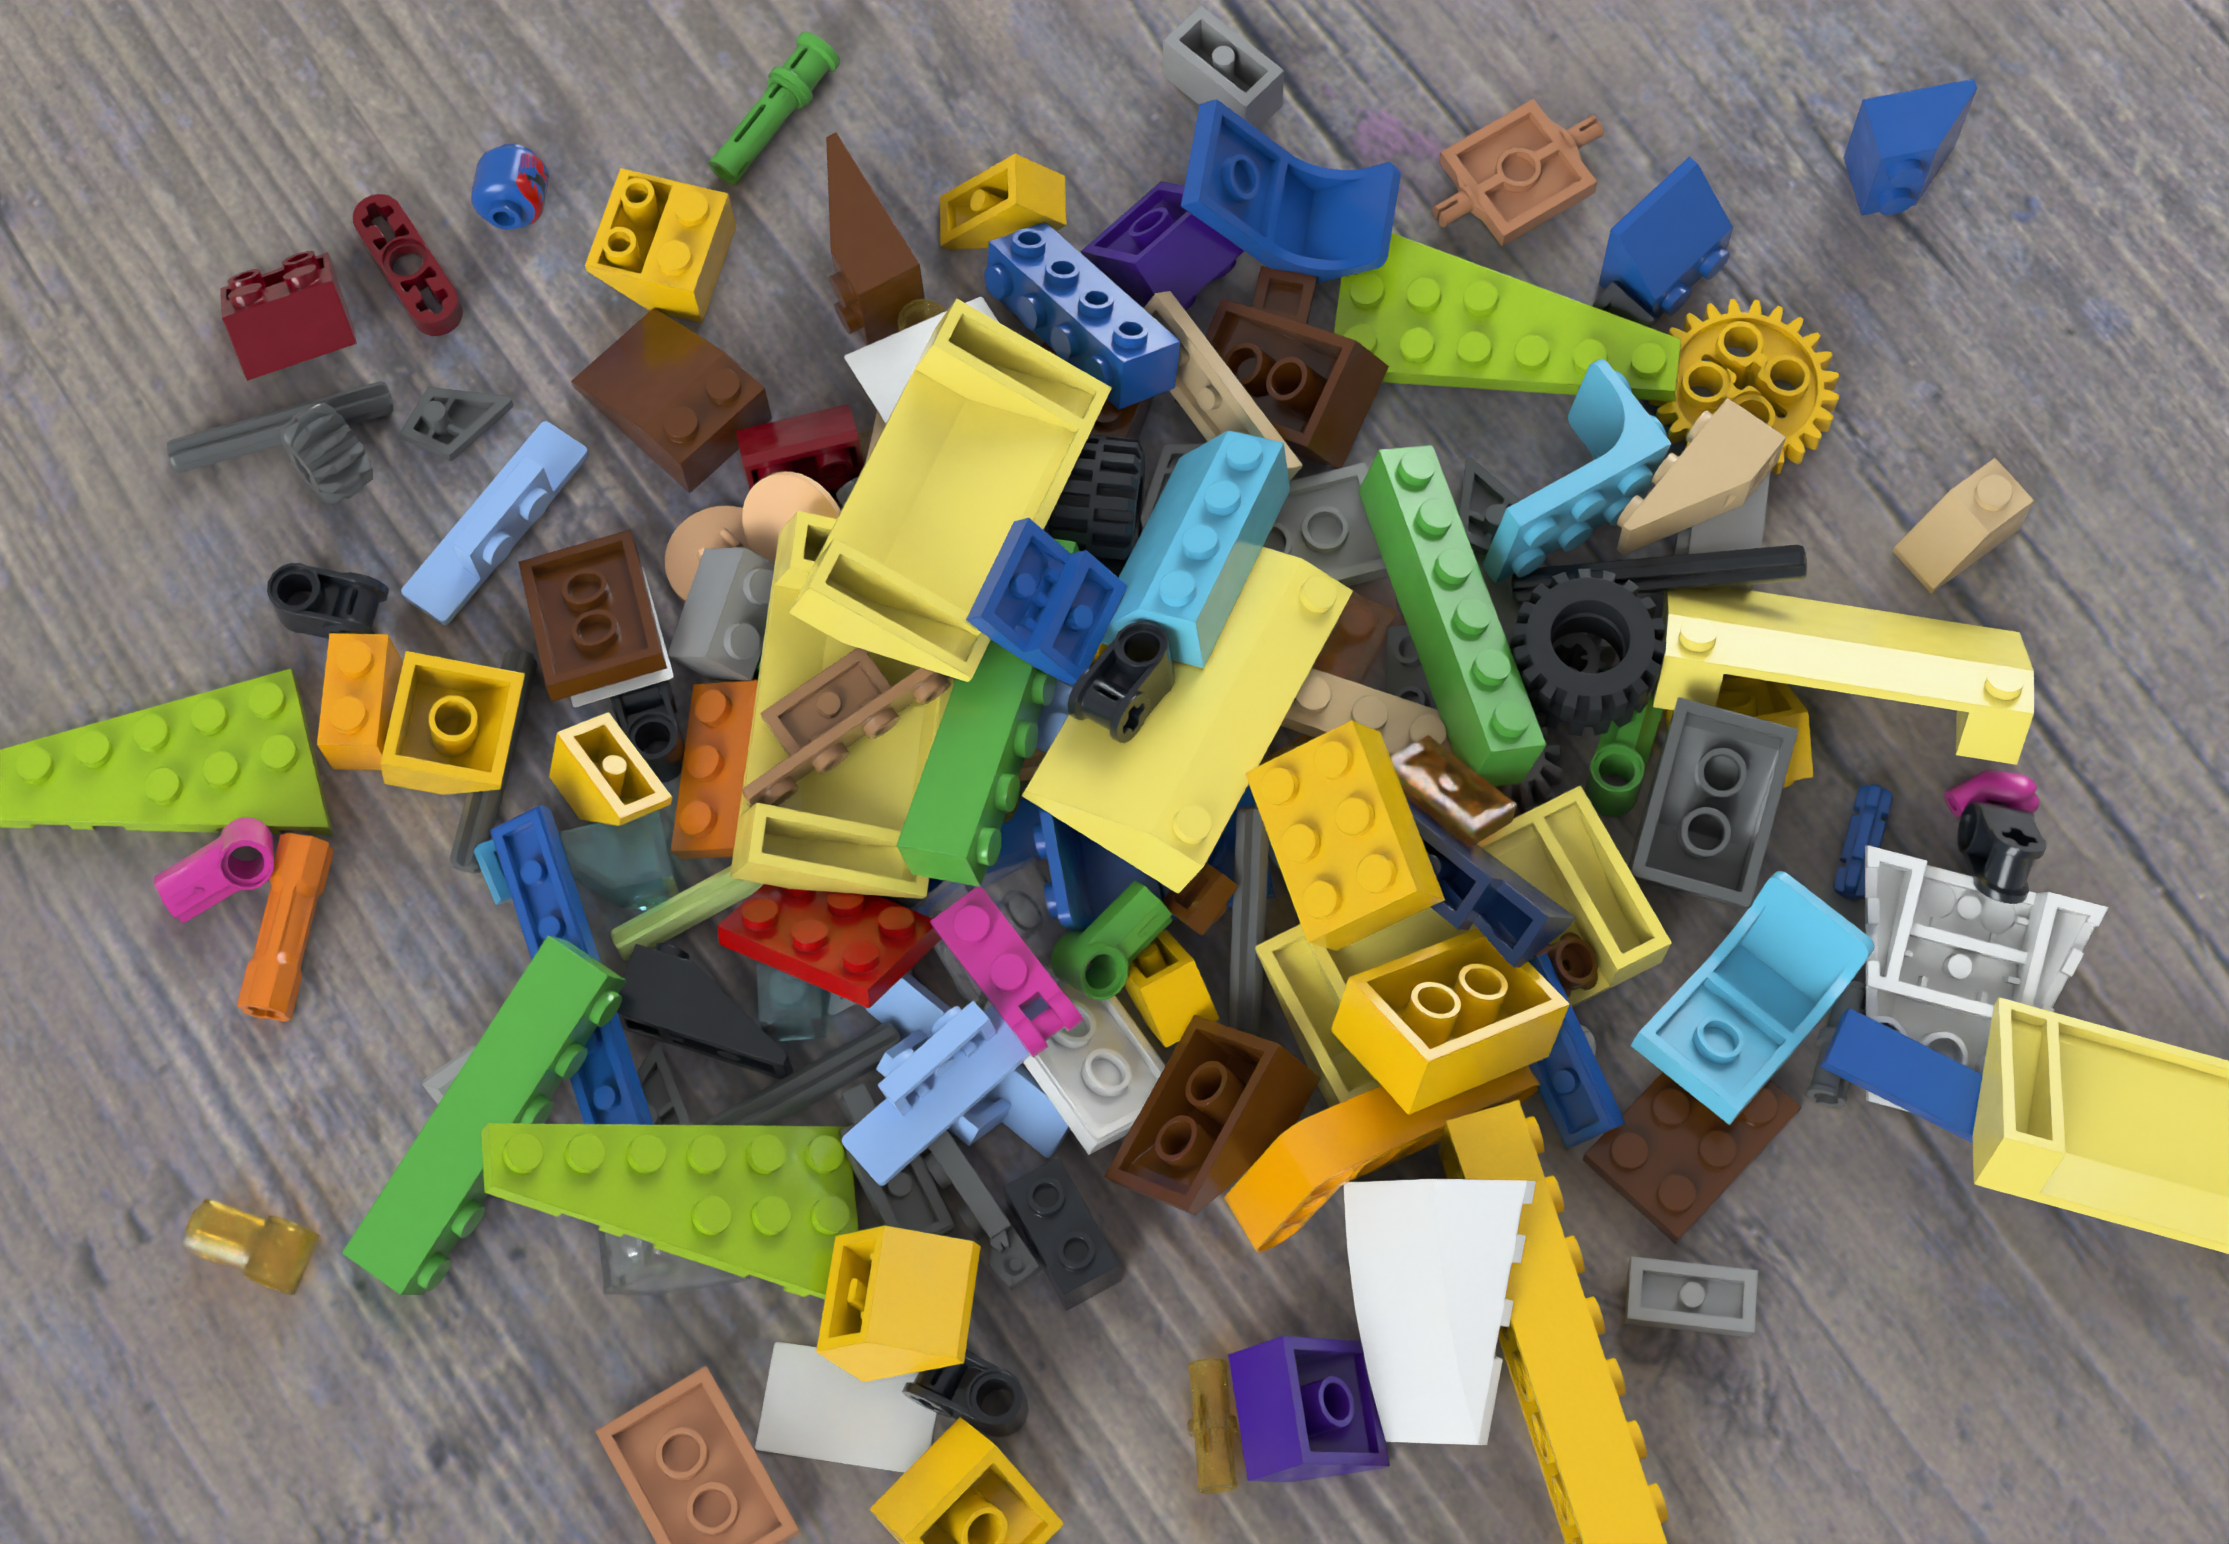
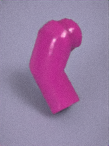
(1994, 785)

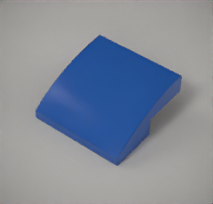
(1046, 602)

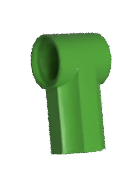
(1623, 753)
(1111, 943)

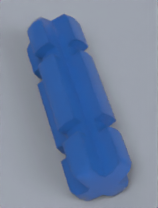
(1863, 829)

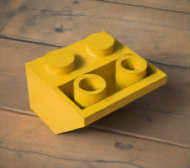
(663, 243)
(897, 1302)

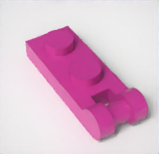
(1005, 969)

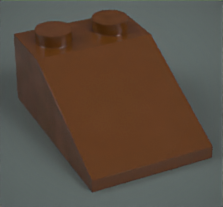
(870, 257)
(1301, 377)
(674, 397)
(1211, 1115)

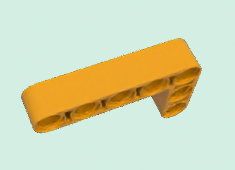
(1345, 1144)

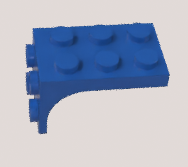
(1286, 208)
(1091, 877)

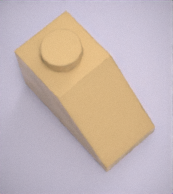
(1964, 525)

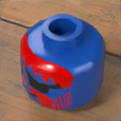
(510, 184)

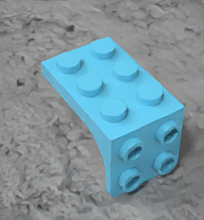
(1626, 454)
(1755, 997)

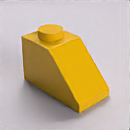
(1001, 202)
(604, 774)
(1168, 989)

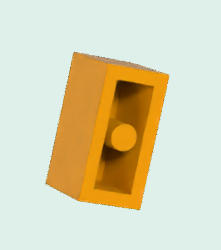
(358, 699)

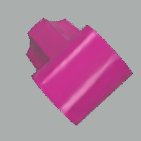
(214, 872)

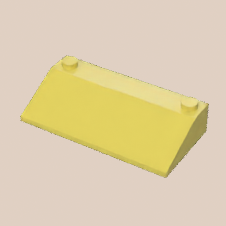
(965, 453)
(1852, 652)
(1184, 771)
(840, 823)
(1554, 848)
(2105, 1125)

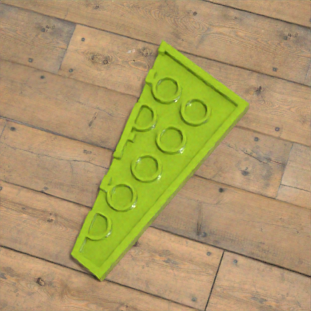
(1480, 329)
(176, 766)
(708, 1193)

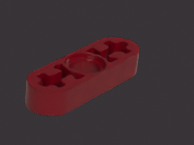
(407, 241)

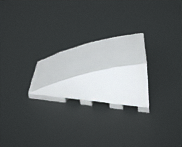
(1954, 951)
(1431, 1299)

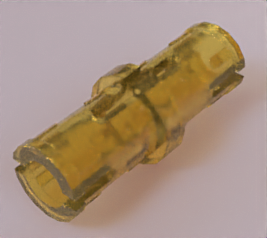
(1212, 1426)

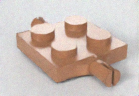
(1518, 172)

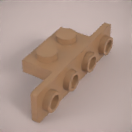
(833, 713)

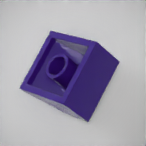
(1162, 249)
(1306, 1410)

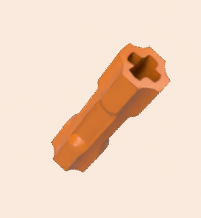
(275, 969)

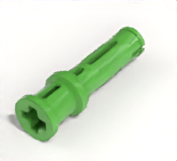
(788, 90)

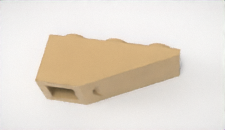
(1713, 475)

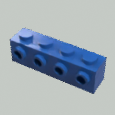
(1082, 314)

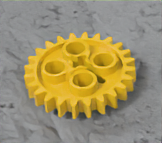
(1775, 354)

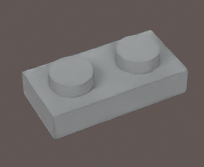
(1691, 1297)

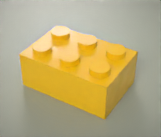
(1344, 836)
(1447, 1020)

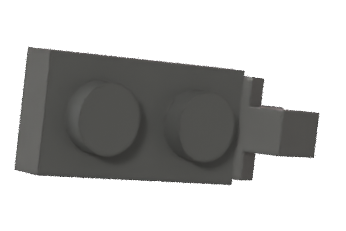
(908, 1198)
(981, 1212)

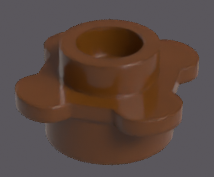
(1579, 960)

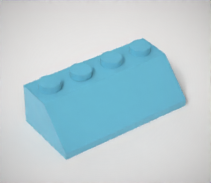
(1203, 542)

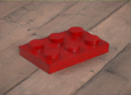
(830, 938)

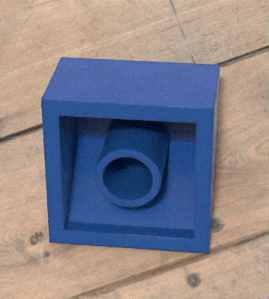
(1904, 143)
(1669, 241)

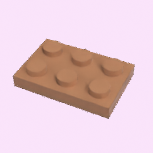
(695, 1469)

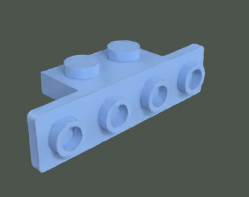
(495, 523)
(936, 1086)
(1014, 1101)

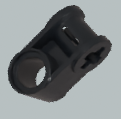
(336, 604)
(1120, 686)
(649, 717)
(1999, 849)
(961, 1390)

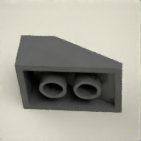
(1712, 803)

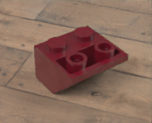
(286, 314)
(812, 444)

